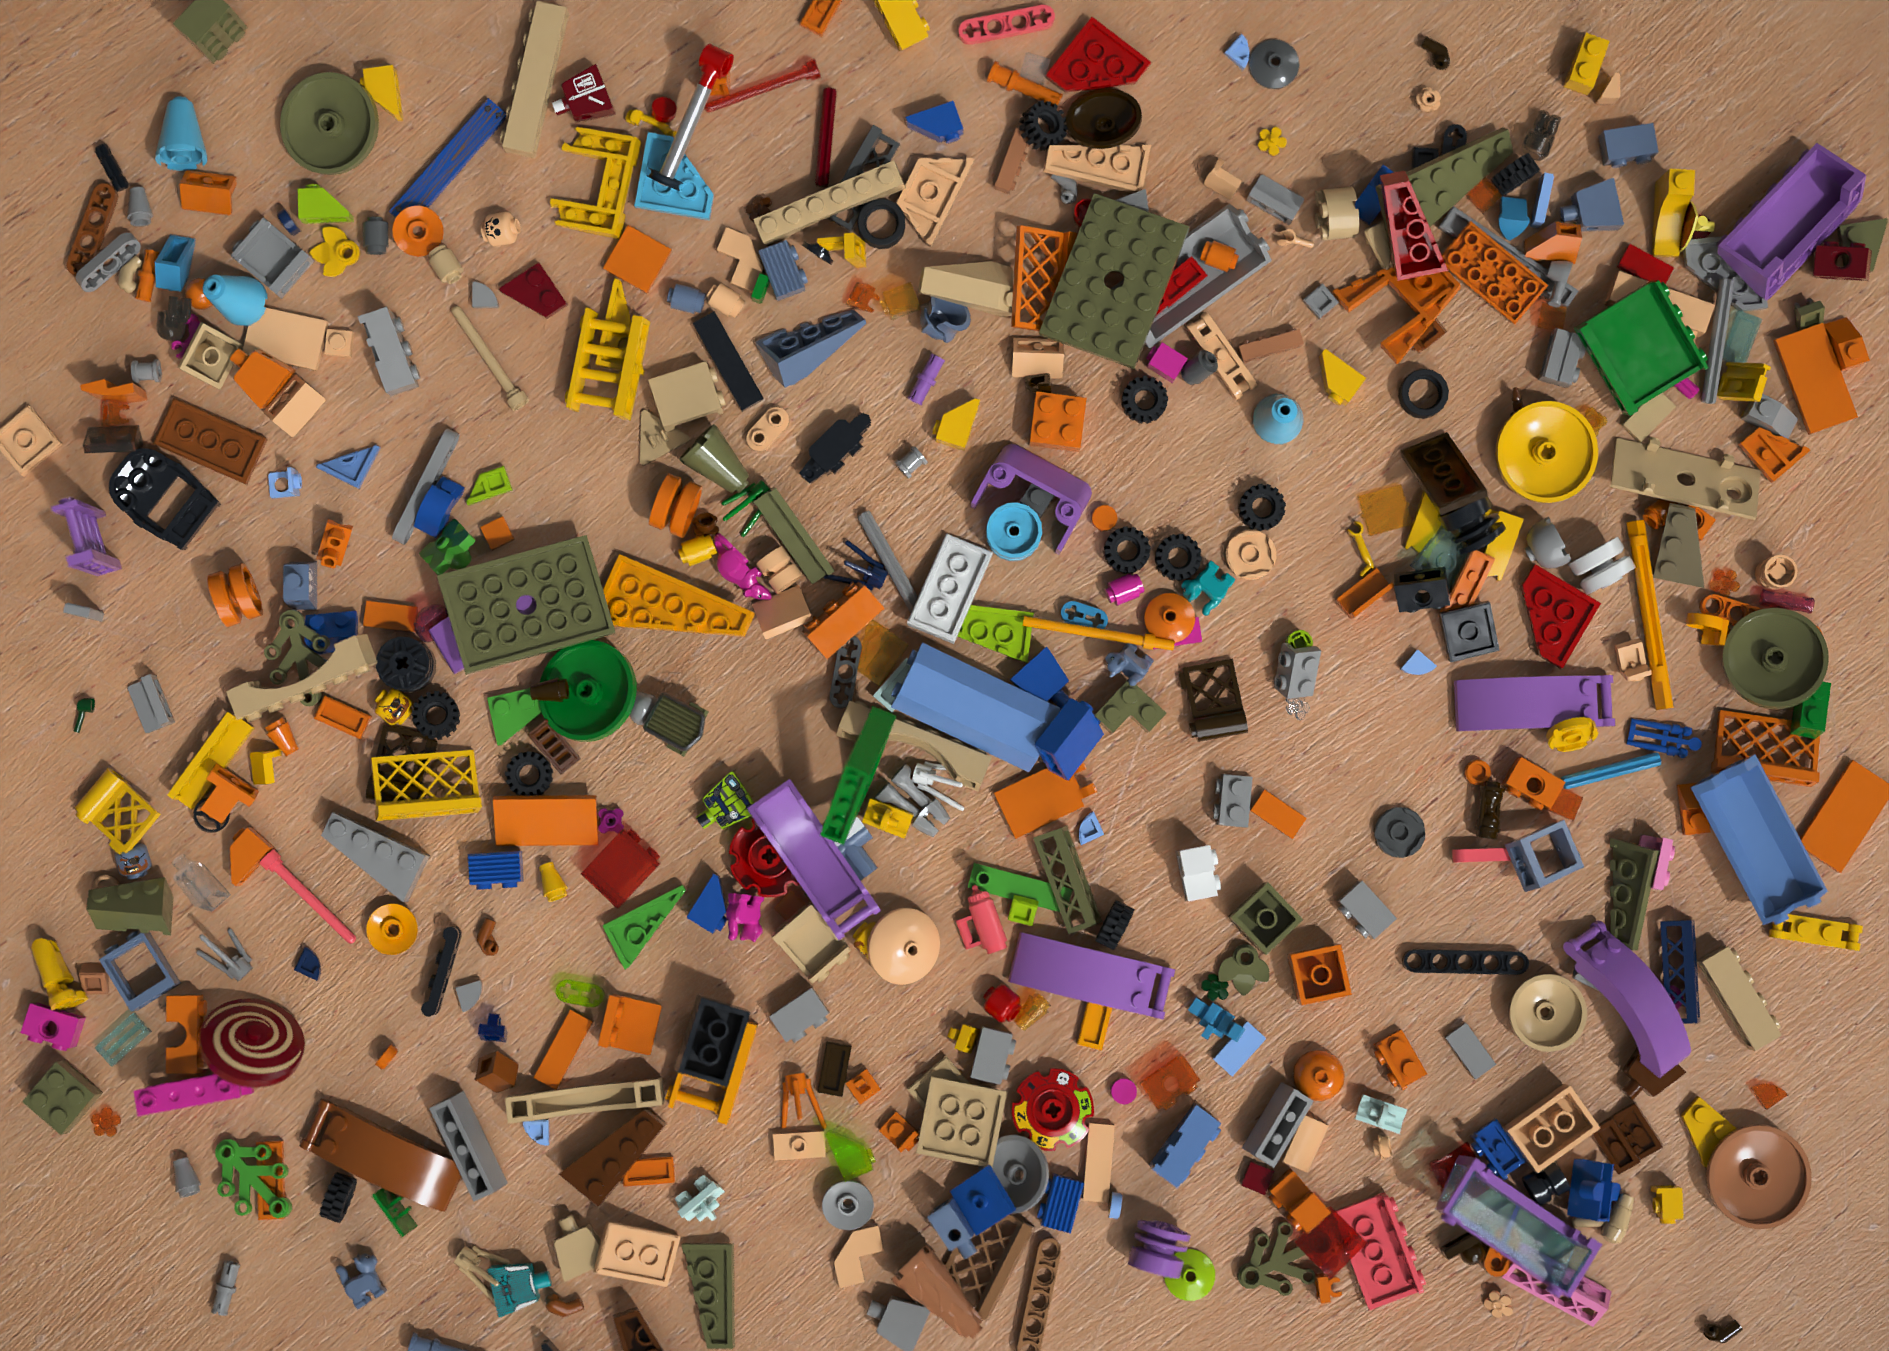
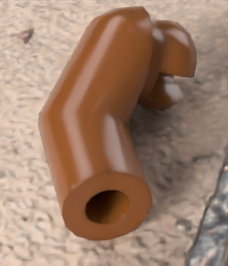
(485, 938)
(561, 1308)

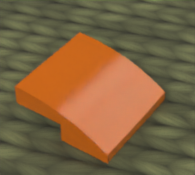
(106, 390)

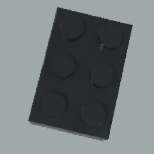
(712, 1040)

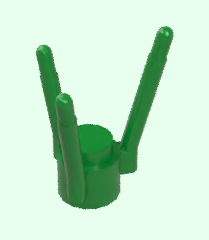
(753, 492)

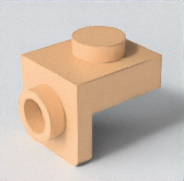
(1632, 660)

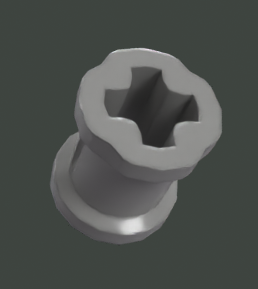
(146, 371)
(911, 462)

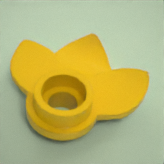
(332, 252)

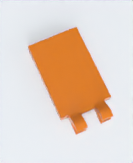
(1041, 800)

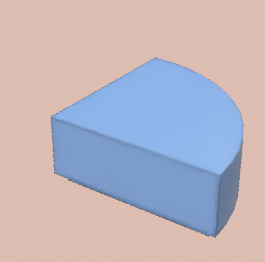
(1239, 52)
(1418, 664)
(1089, 829)
(538, 1130)

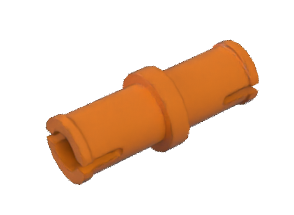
(147, 276)

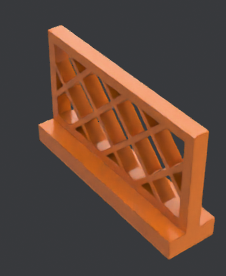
(1063, 246)
(1775, 772)

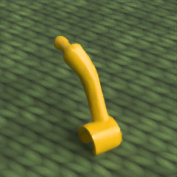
(635, 116)
(1362, 548)

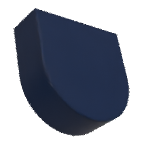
(288, 222)

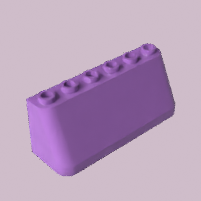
(1792, 220)

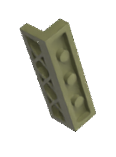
(793, 535)
(1076, 875)

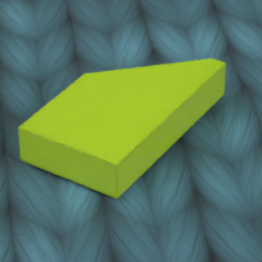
(490, 485)

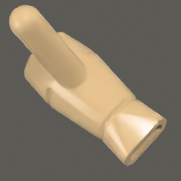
(1618, 1223)

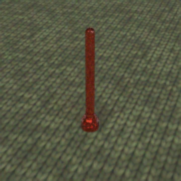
(808, 71)

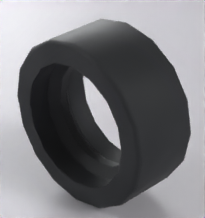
(879, 204)
(1432, 376)

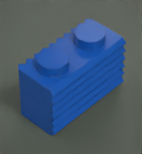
(495, 868)
(1061, 1203)

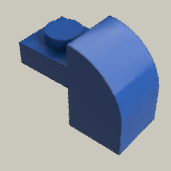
(437, 506)

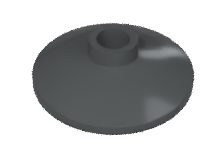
(1268, 74)

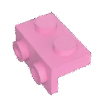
(1665, 854)

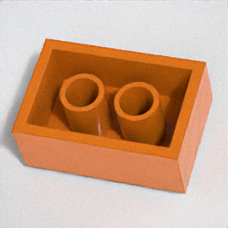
(842, 619)

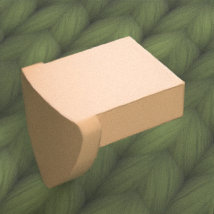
(1222, 181)

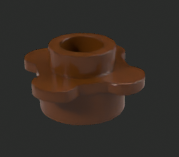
(705, 524)

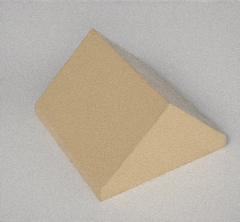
(209, 356)

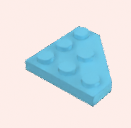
(691, 201)

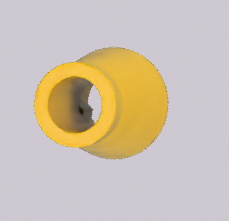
(552, 883)

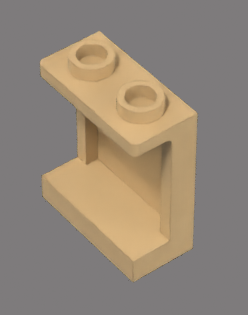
(686, 395)
(811, 943)

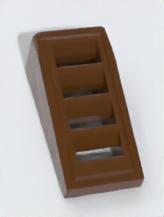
(547, 752)

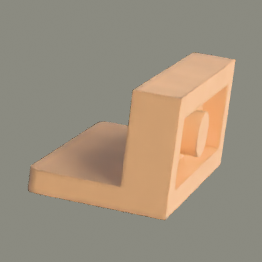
(1037, 357)
(294, 406)

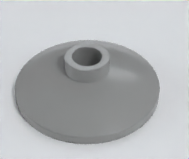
(847, 1216)

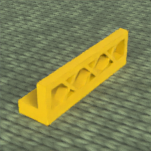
(218, 749)

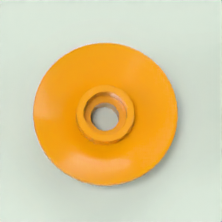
(379, 929)

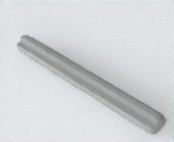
(1717, 341)
(888, 559)

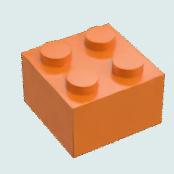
(1057, 421)
(1319, 974)

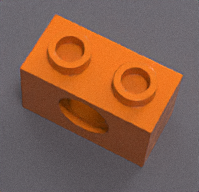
(1548, 784)

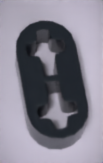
(1447, 141)

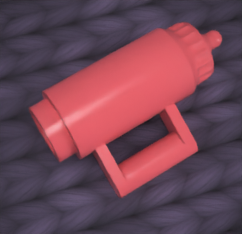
(986, 923)

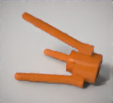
(796, 1085)

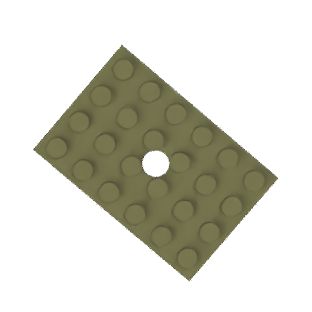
(1105, 319)
(485, 596)

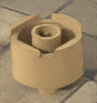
(1337, 213)

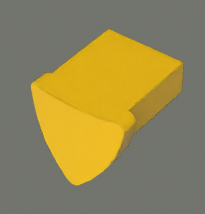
(263, 766)

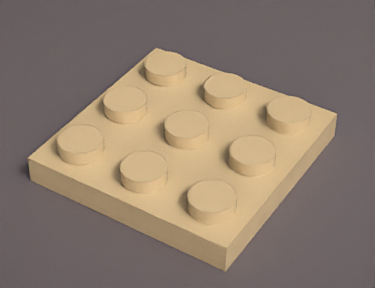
(961, 1122)

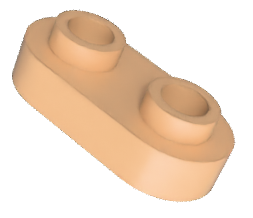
(768, 429)

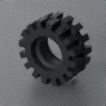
(1035, 133)
(1515, 174)
(1152, 386)
(1269, 493)
(1192, 550)
(1116, 561)
(433, 700)
(518, 763)
(1114, 925)
(338, 1197)

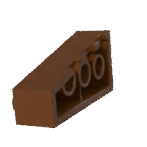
(608, 1162)
(635, 1332)

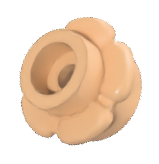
(1427, 106)
(1382, 1147)

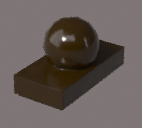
(1468, 1247)

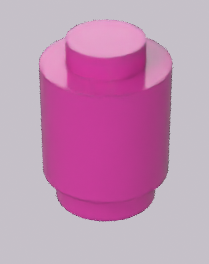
(1124, 589)

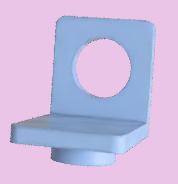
(294, 483)

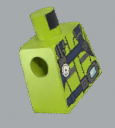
(726, 803)

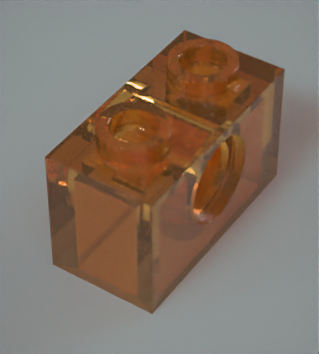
(1175, 1068)

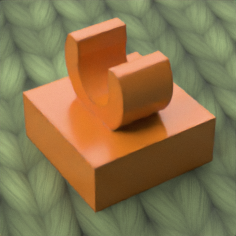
(863, 1086)
(1323, 1288)

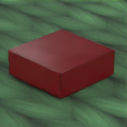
(1257, 1178)

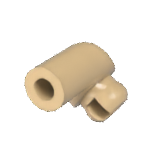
(126, 274)

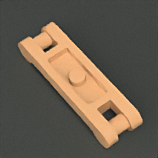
(1228, 361)

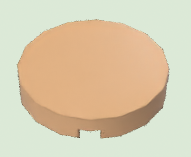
(1250, 554)

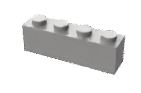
(468, 1146)

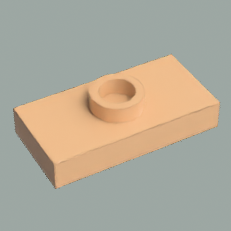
(799, 1145)

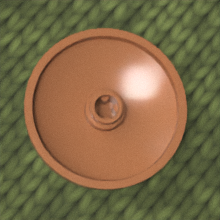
(1759, 1176)

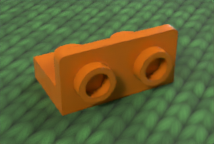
(1400, 1060)

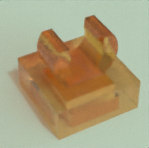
(861, 296)
(111, 411)

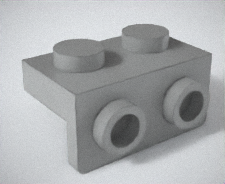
(1297, 671)

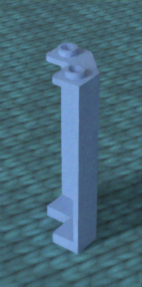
(973, 706)
(1759, 840)

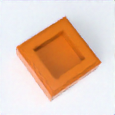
(497, 533)

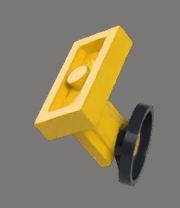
(853, 248)

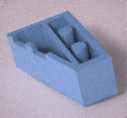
(1185, 1145)

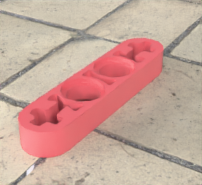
(1005, 20)

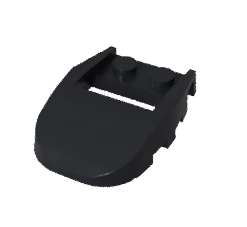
(141, 484)

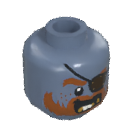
(135, 862)

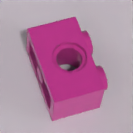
(68, 1026)

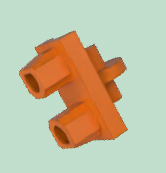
(334, 544)

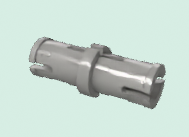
(225, 1288)

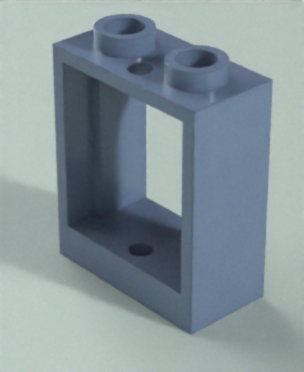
(1531, 873)
(114, 952)

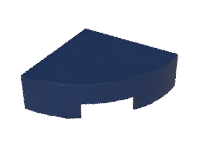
(309, 964)

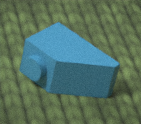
(174, 263)

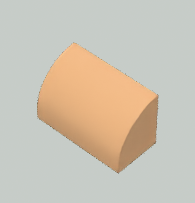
(1304, 1144)

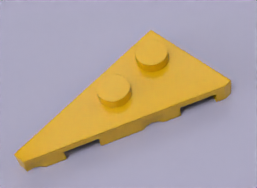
(616, 312)

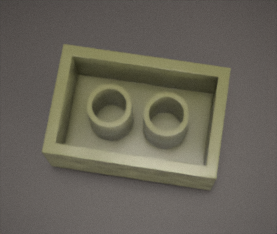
(211, 27)

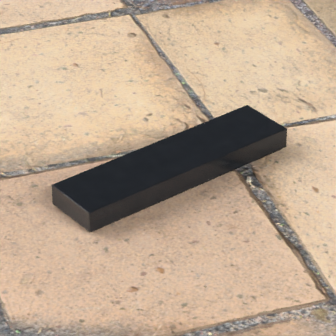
(728, 361)

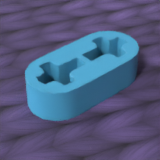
(1085, 610)

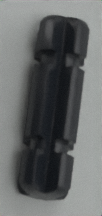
(111, 167)

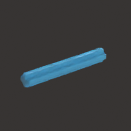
(1611, 770)

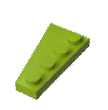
(998, 631)

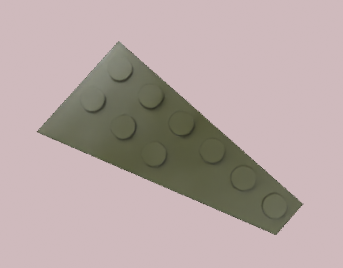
(1451, 176)

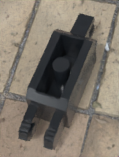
(834, 447)

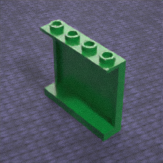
(1641, 346)

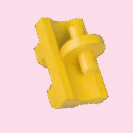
(887, 818)

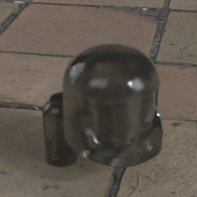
(1541, 137)
(172, 322)

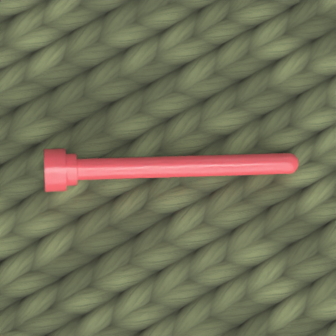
(274, 863)

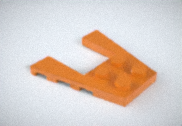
(1424, 294)

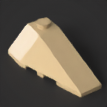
(974, 285)

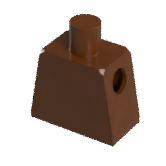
(1646, 1080)

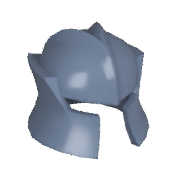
(943, 319)

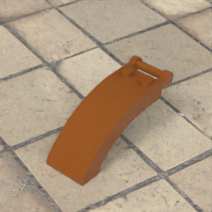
(383, 1157)

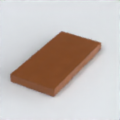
(210, 441)

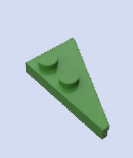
(634, 929)

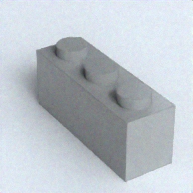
(1277, 1124)

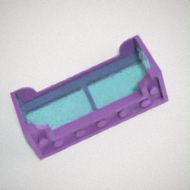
(1516, 1226)

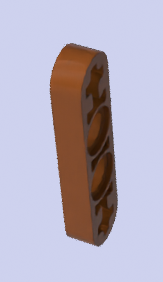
(87, 229)

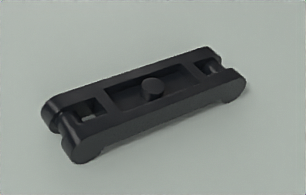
(445, 960)

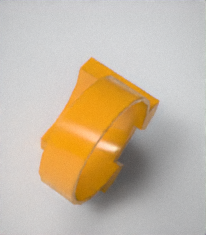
(1714, 628)

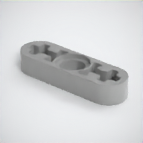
(116, 246)

